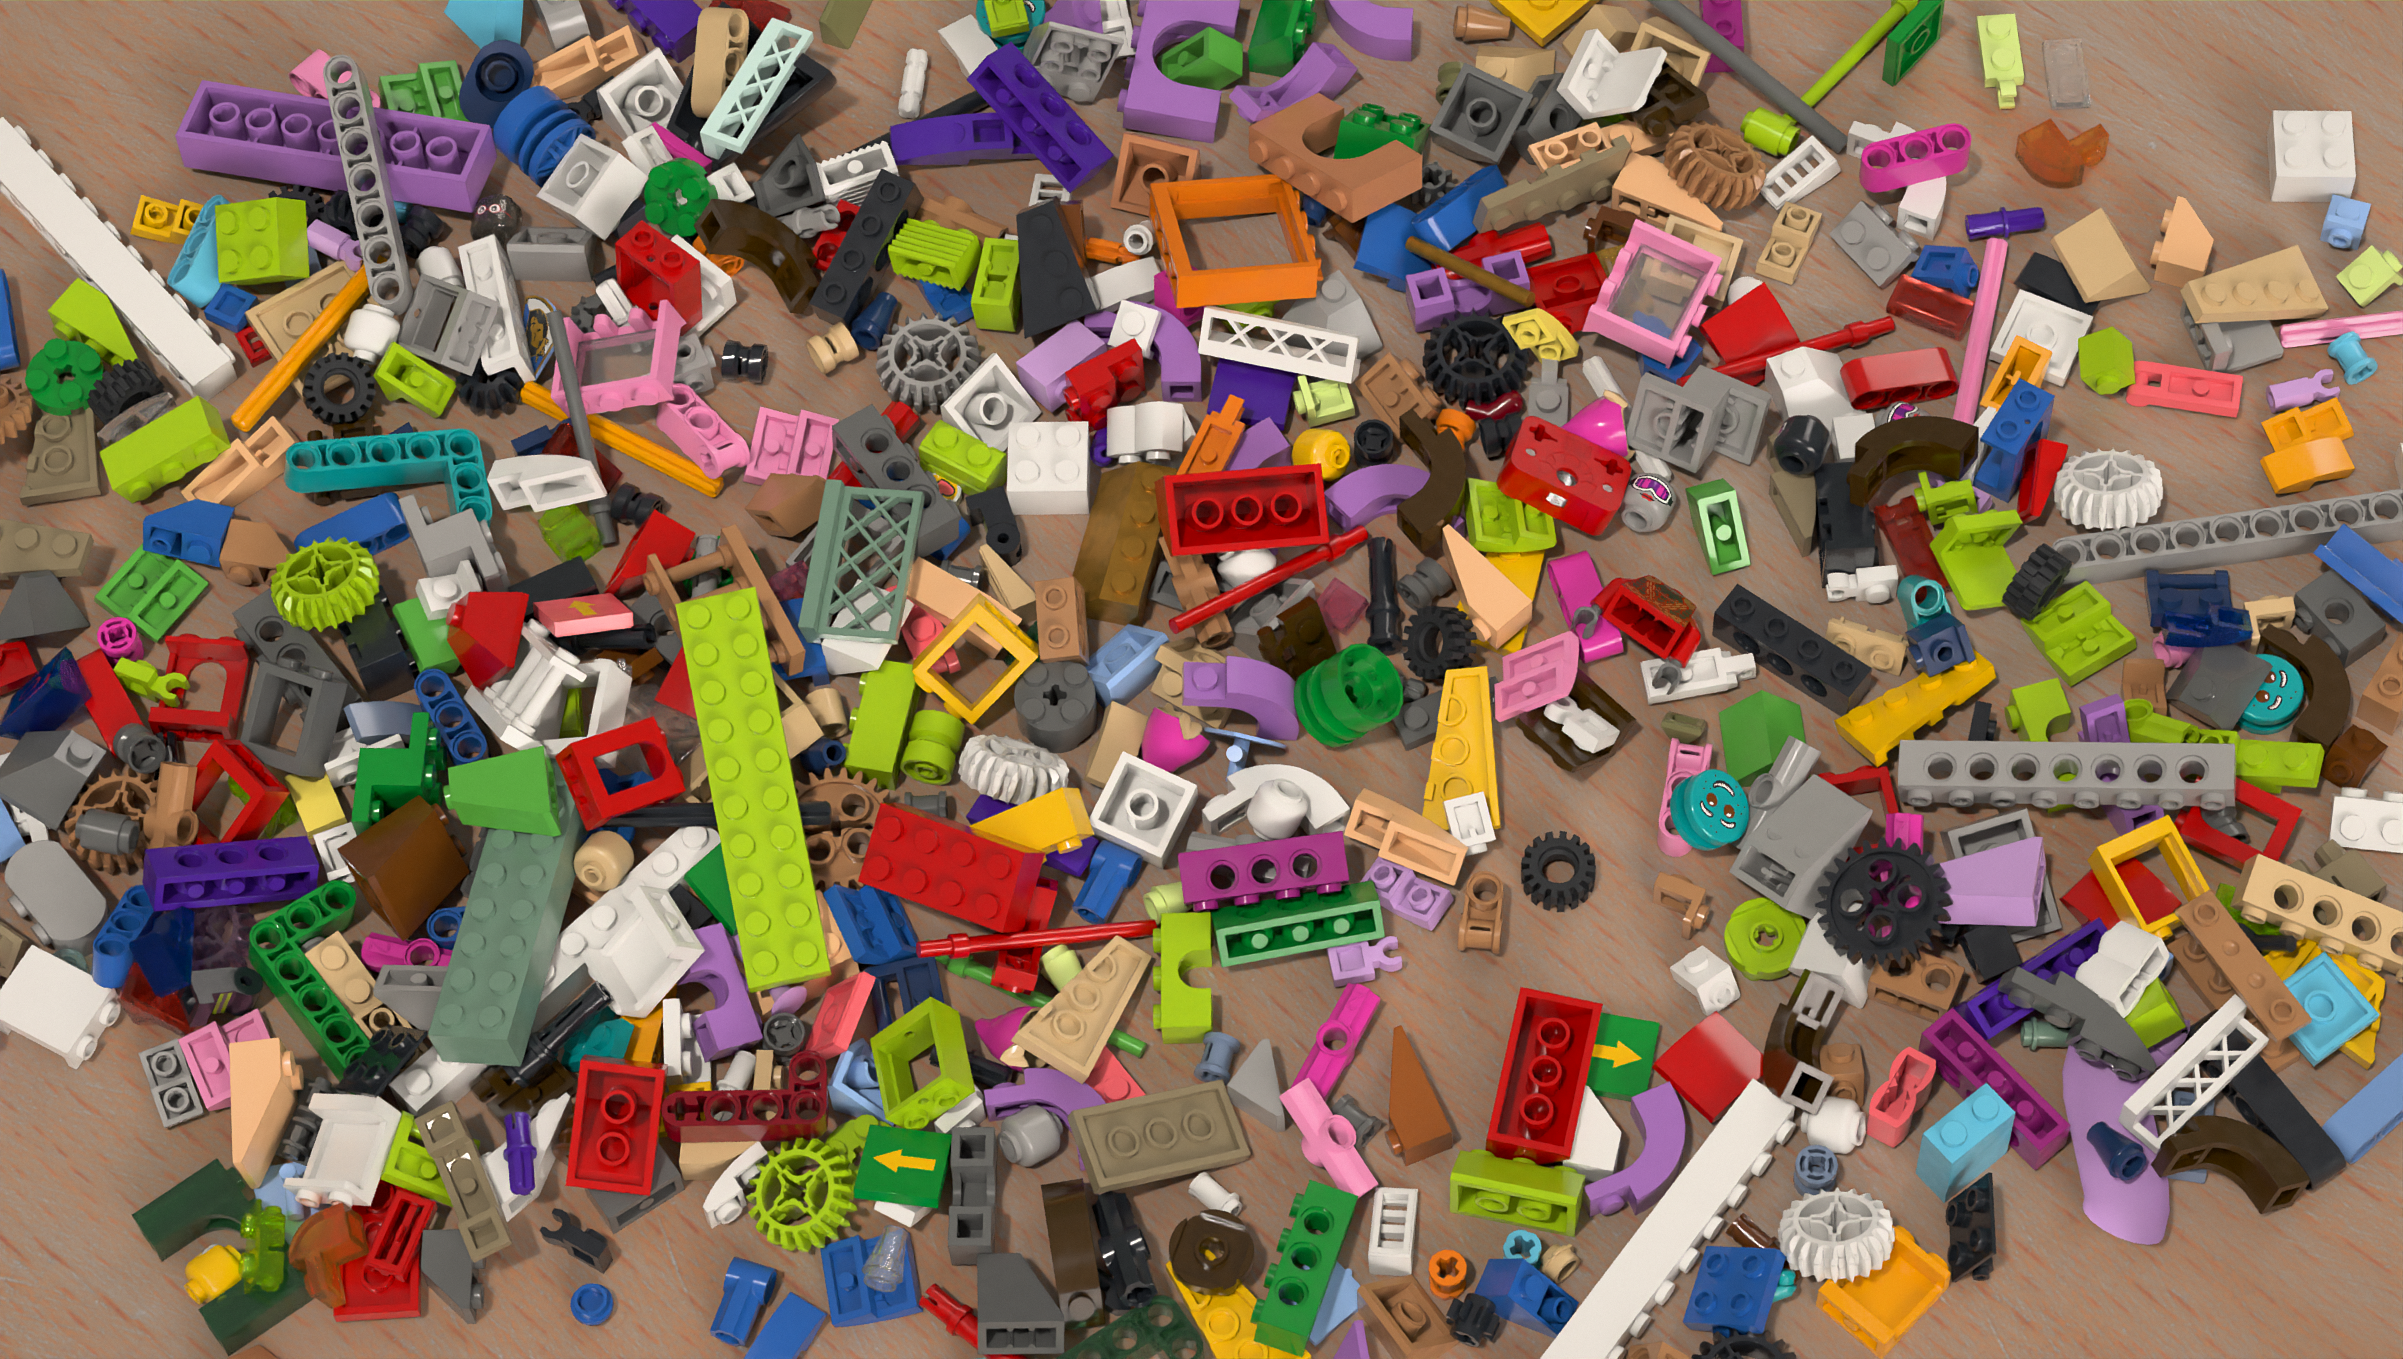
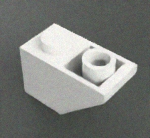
(1595, 1141)

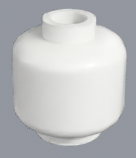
(371, 332)
(1244, 565)
(1276, 809)
(1836, 1125)

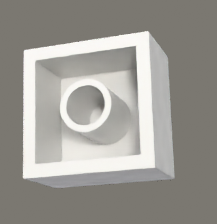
(2310, 155)
(593, 186)
(1048, 468)
(1143, 809)

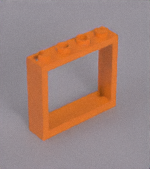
(1227, 198)

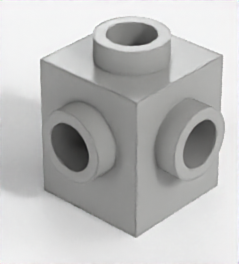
(694, 364)

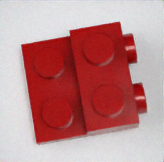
(1567, 288)
(1103, 384)

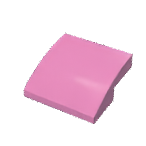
(789, 445)
(1537, 675)
(209, 1055)

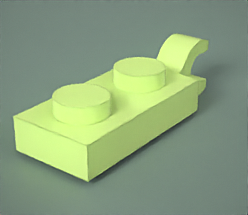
(2000, 56)

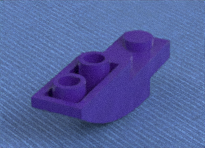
(956, 140)

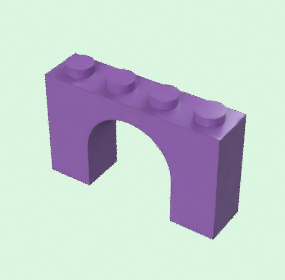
(1152, 99)

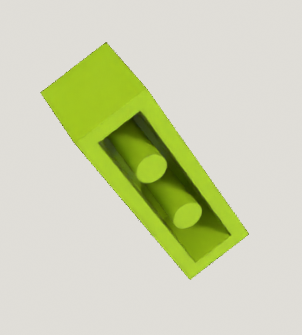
(165, 449)
(882, 723)

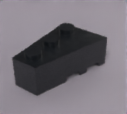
(1051, 269)
(1842, 529)
(377, 651)

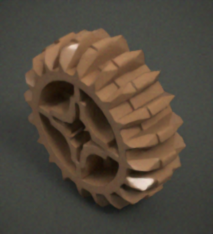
(1714, 165)
(116, 796)

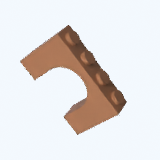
(1350, 187)

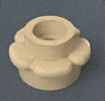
(1559, 1262)

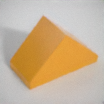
(2022, 361)

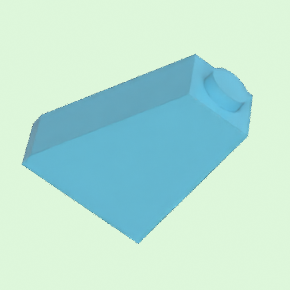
(487, 19)

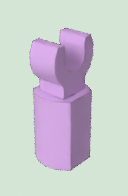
(335, 244)
(2300, 392)

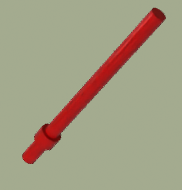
(1852, 335)
(1260, 583)
(961, 945)

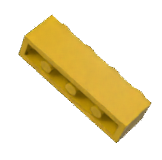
(1044, 823)

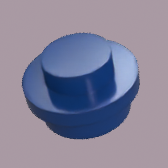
(591, 1304)

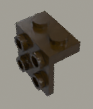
(1559, 745)

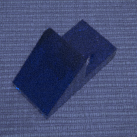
(167, 951)

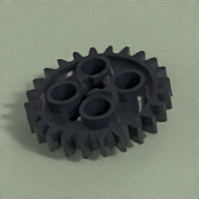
(1910, 926)

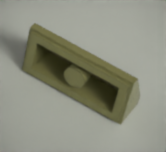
(842, 21)

